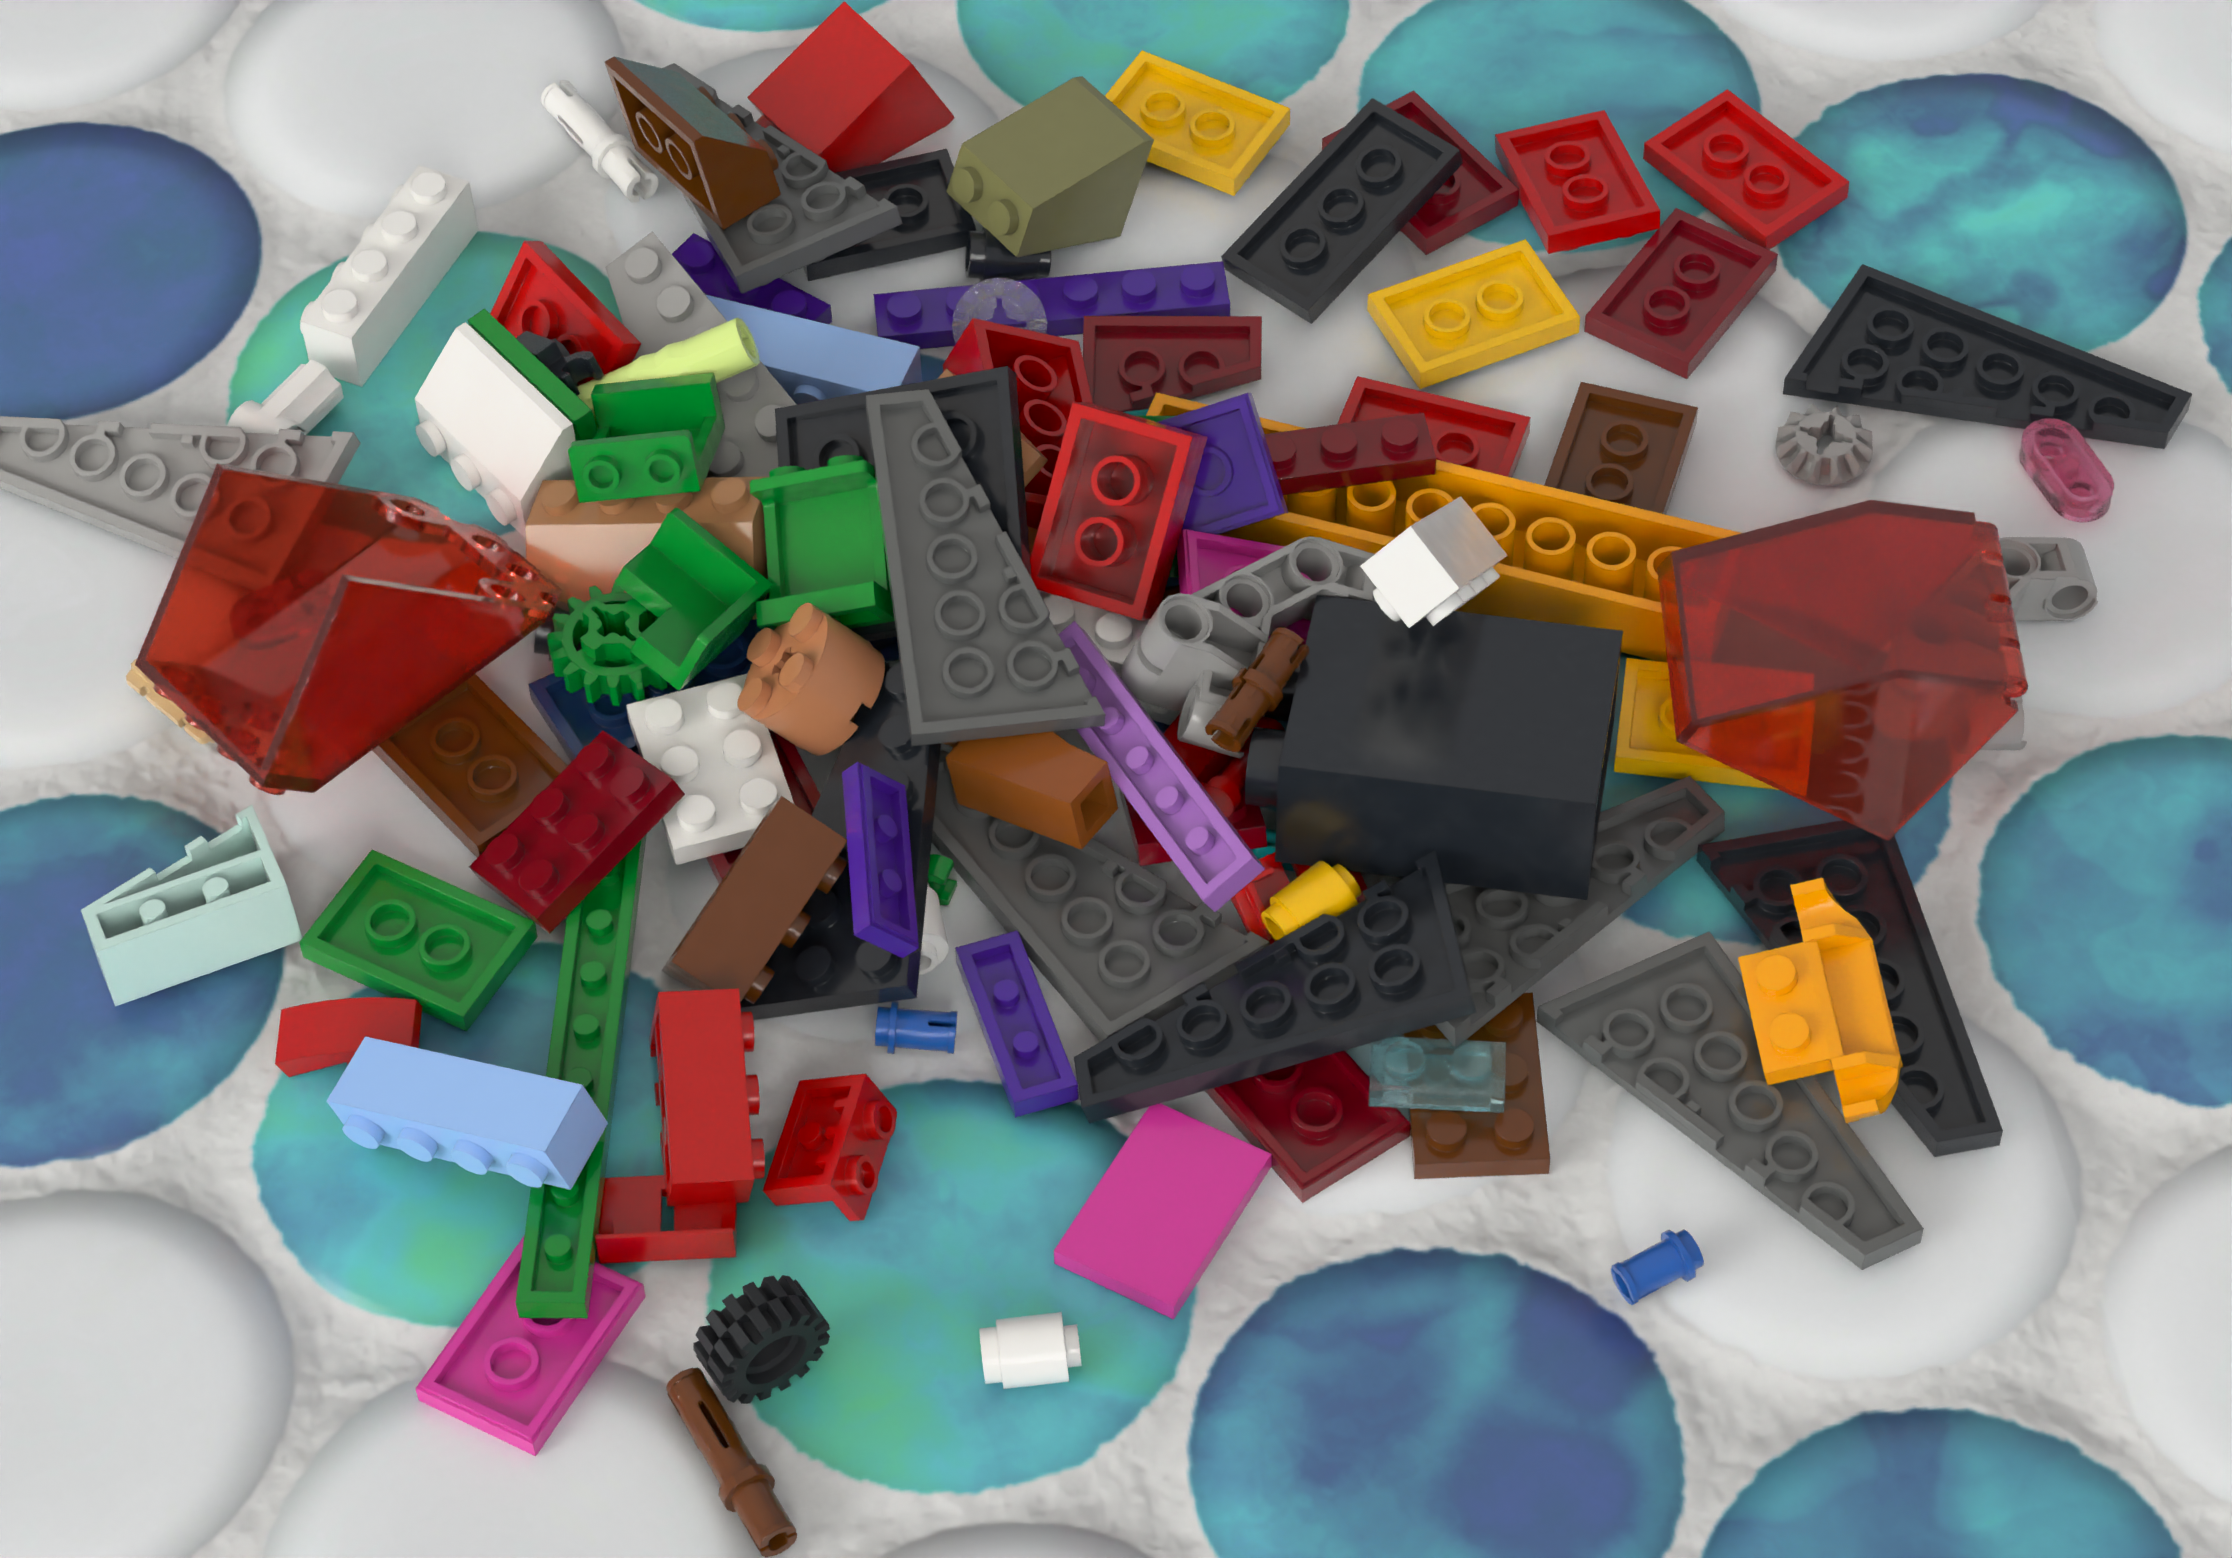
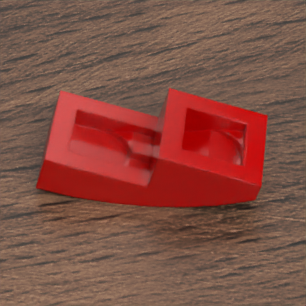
(332, 1030)

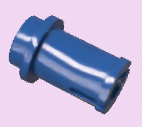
(915, 1029)
(1658, 1266)

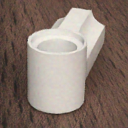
(294, 404)

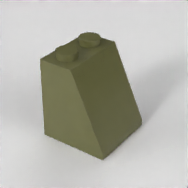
(1053, 171)

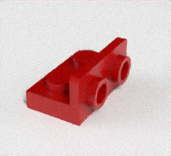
(832, 1145)

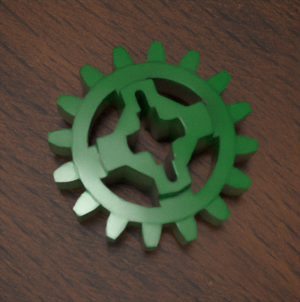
(607, 632)

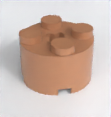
(811, 680)

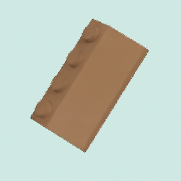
(592, 541)

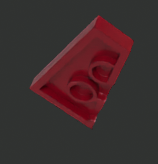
(1169, 355)

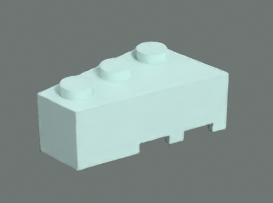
(195, 915)

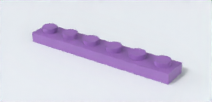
(1161, 783)

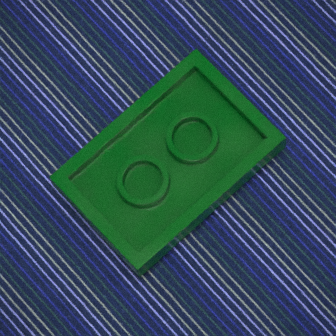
(419, 939)

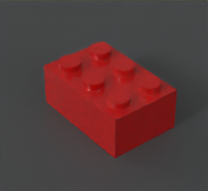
(1115, 510)

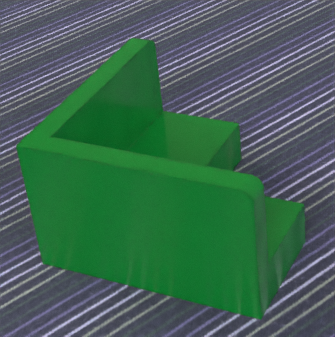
(697, 593)

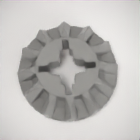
(1840, 462)

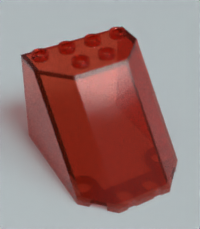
(328, 620)

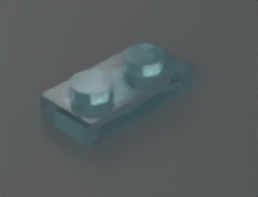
(1438, 1075)

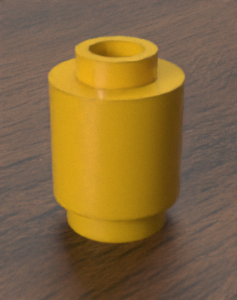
(1310, 895)

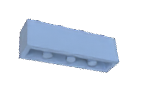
(821, 359)
(467, 1113)

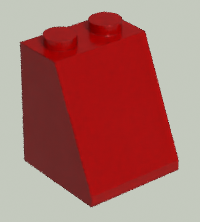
(849, 95)

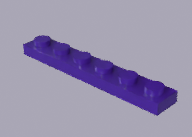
(1180, 290)

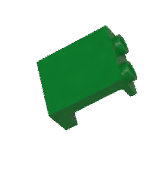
(649, 438)
(824, 543)

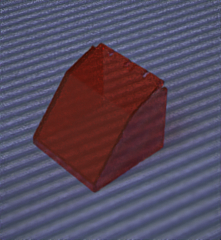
(1845, 654)

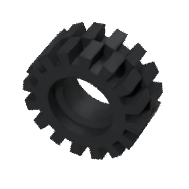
(761, 1339)

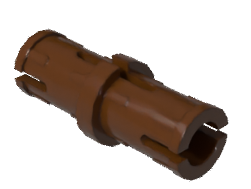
(1257, 689)

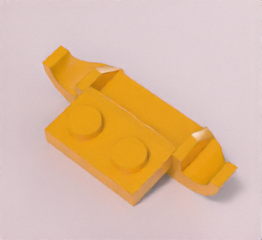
(1825, 1006)

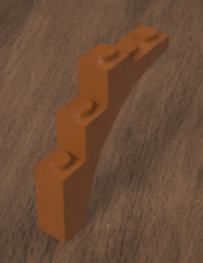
(1034, 781)

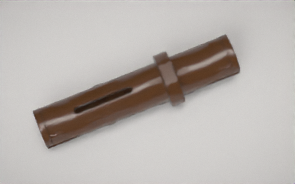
(743, 1482)

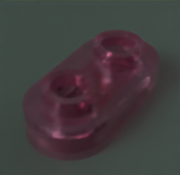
(2074, 478)

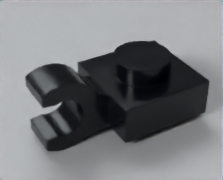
(558, 360)

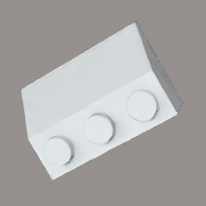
(492, 427)

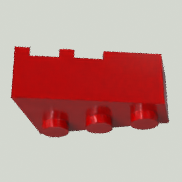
(706, 1096)

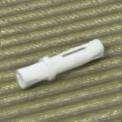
(610, 152)

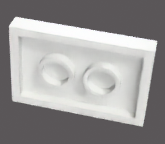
(716, 759)

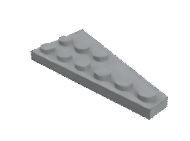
(667, 307)
(151, 478)

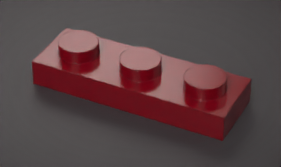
(1352, 453)

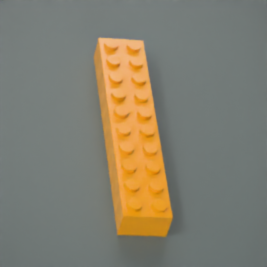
(1566, 551)

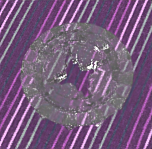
(1017, 300)

